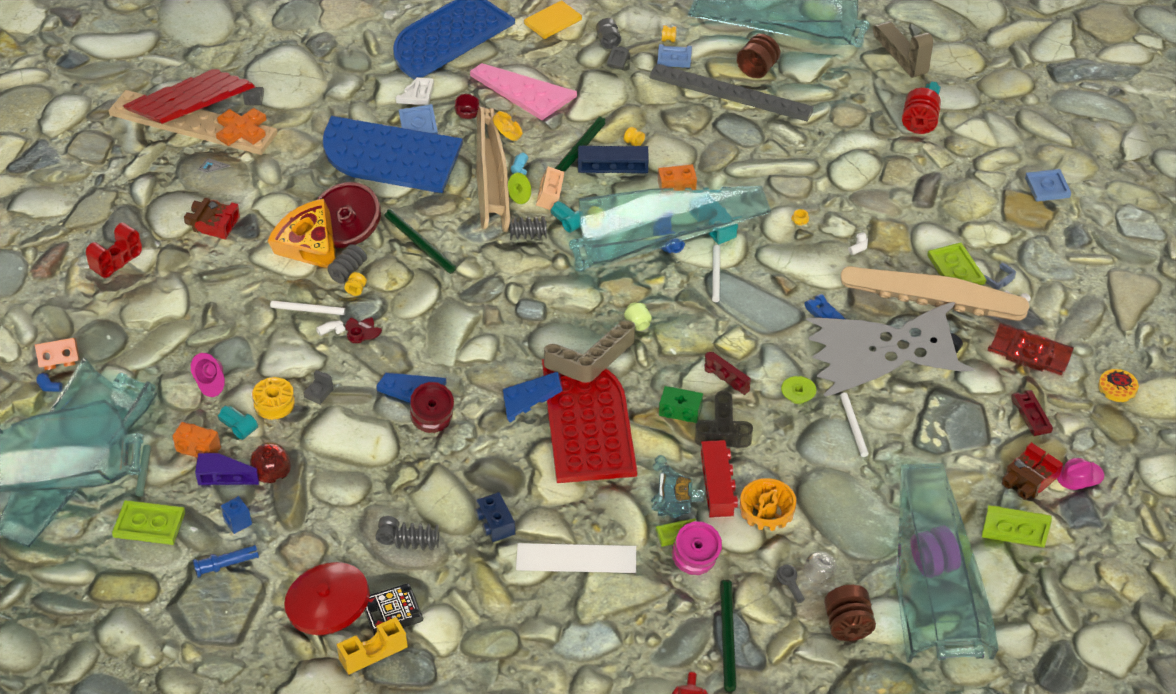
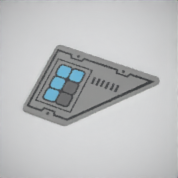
(211, 165)

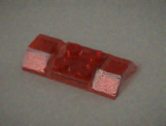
(1031, 350)

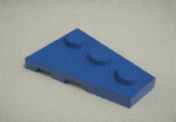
(403, 385)
(526, 394)

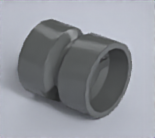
(608, 33)

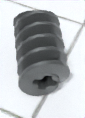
(528, 227)
(346, 263)
(417, 536)

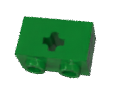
(680, 404)

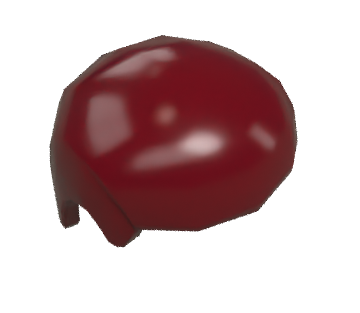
(466, 106)

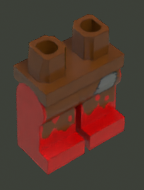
(212, 217)
(1032, 472)

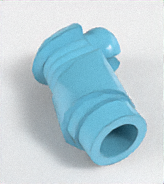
(519, 163)

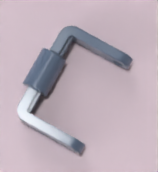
(1005, 281)

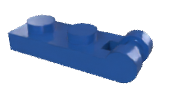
(825, 309)

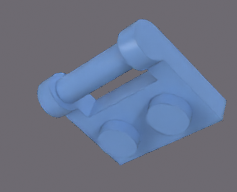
(674, 56)

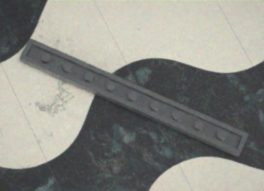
(732, 92)

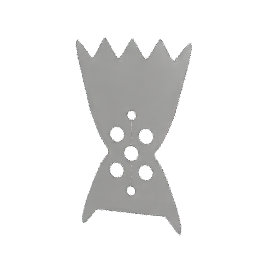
(855, 364)

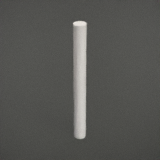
(716, 274)
(308, 307)
(854, 425)

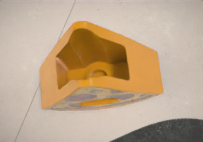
(305, 235)

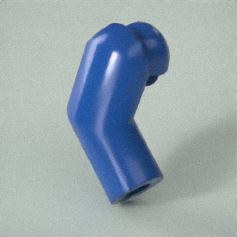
(46, 385)

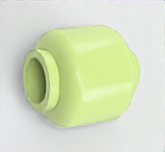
(638, 315)

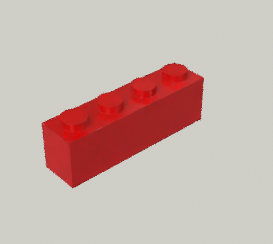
(717, 478)

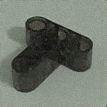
(735, 433)

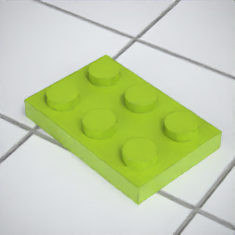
(956, 263)
(148, 522)
(1016, 526)

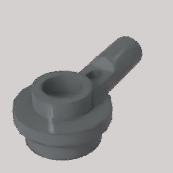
(787, 576)

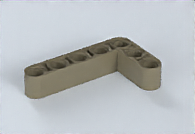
(912, 55)
(595, 360)

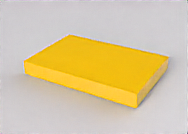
(552, 19)

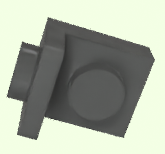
(618, 57)
(253, 96)
(319, 388)

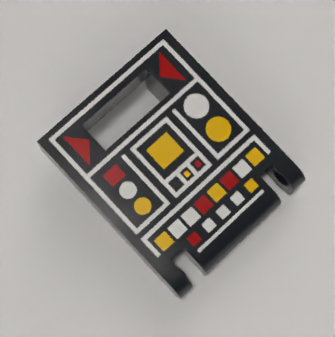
(393, 603)

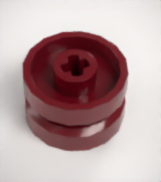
(431, 407)

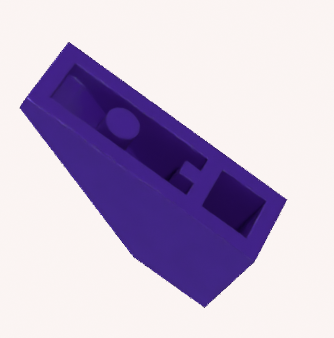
(222, 470)

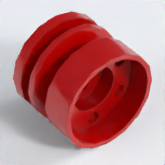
(921, 110)

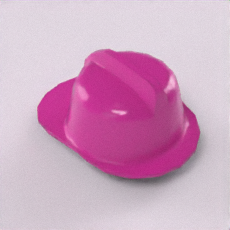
(208, 374)
(1080, 473)

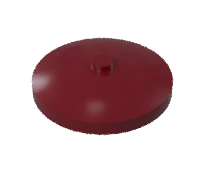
(353, 212)

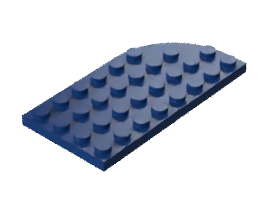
(447, 35)
(391, 153)

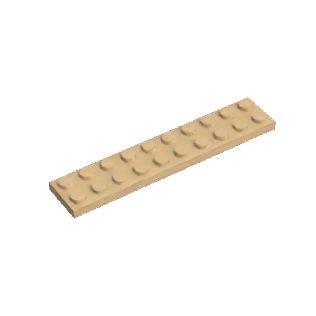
(198, 124)

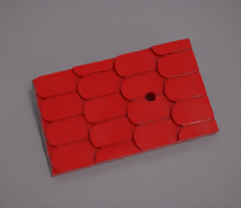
(188, 96)

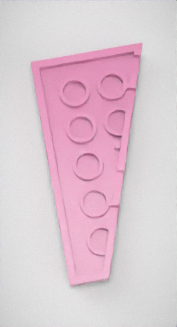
(528, 93)

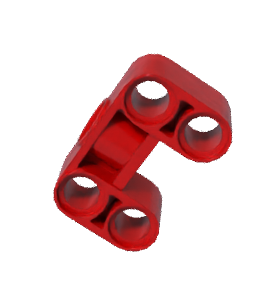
(109, 260)

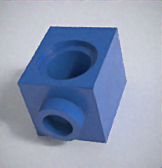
(236, 515)

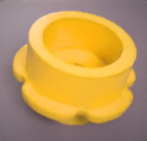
(800, 217)

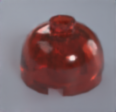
(271, 462)

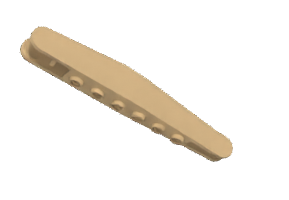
(491, 171)
(937, 291)

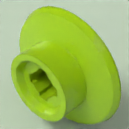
(519, 188)
(798, 389)

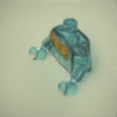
(674, 491)

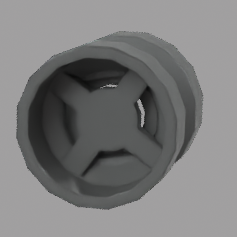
(386, 531)

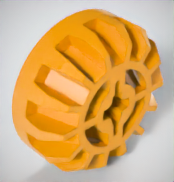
(769, 495)

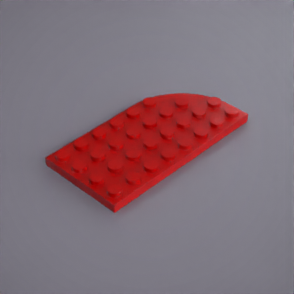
(590, 430)

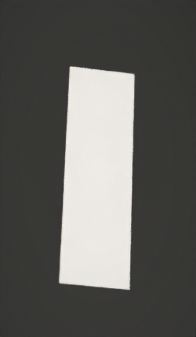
(576, 558)

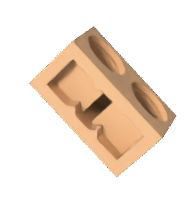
(550, 188)

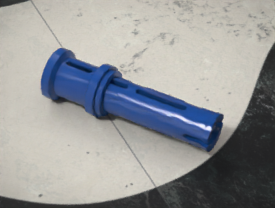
(216, 562)

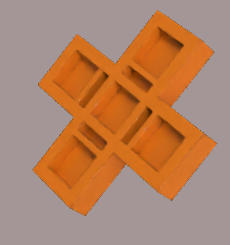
(241, 126)

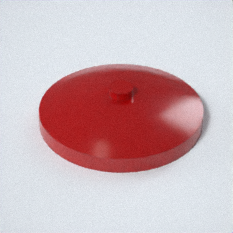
(327, 598)

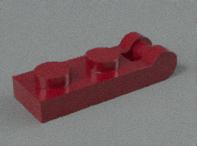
(727, 372)
(1032, 413)

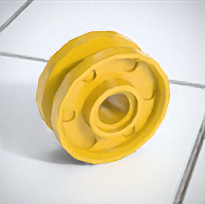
(273, 398)

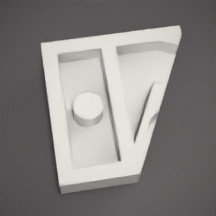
(417, 93)

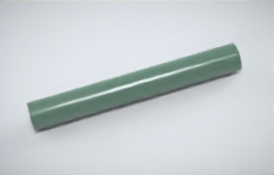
(144, 468)

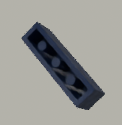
(613, 159)

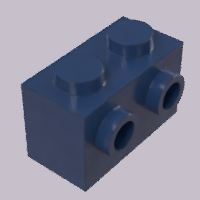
(495, 517)

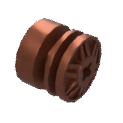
(758, 56)
(849, 612)

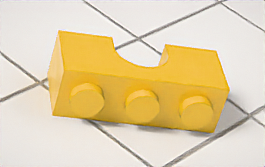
(387, 641)

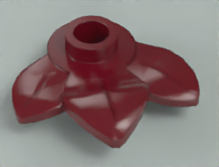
(361, 330)

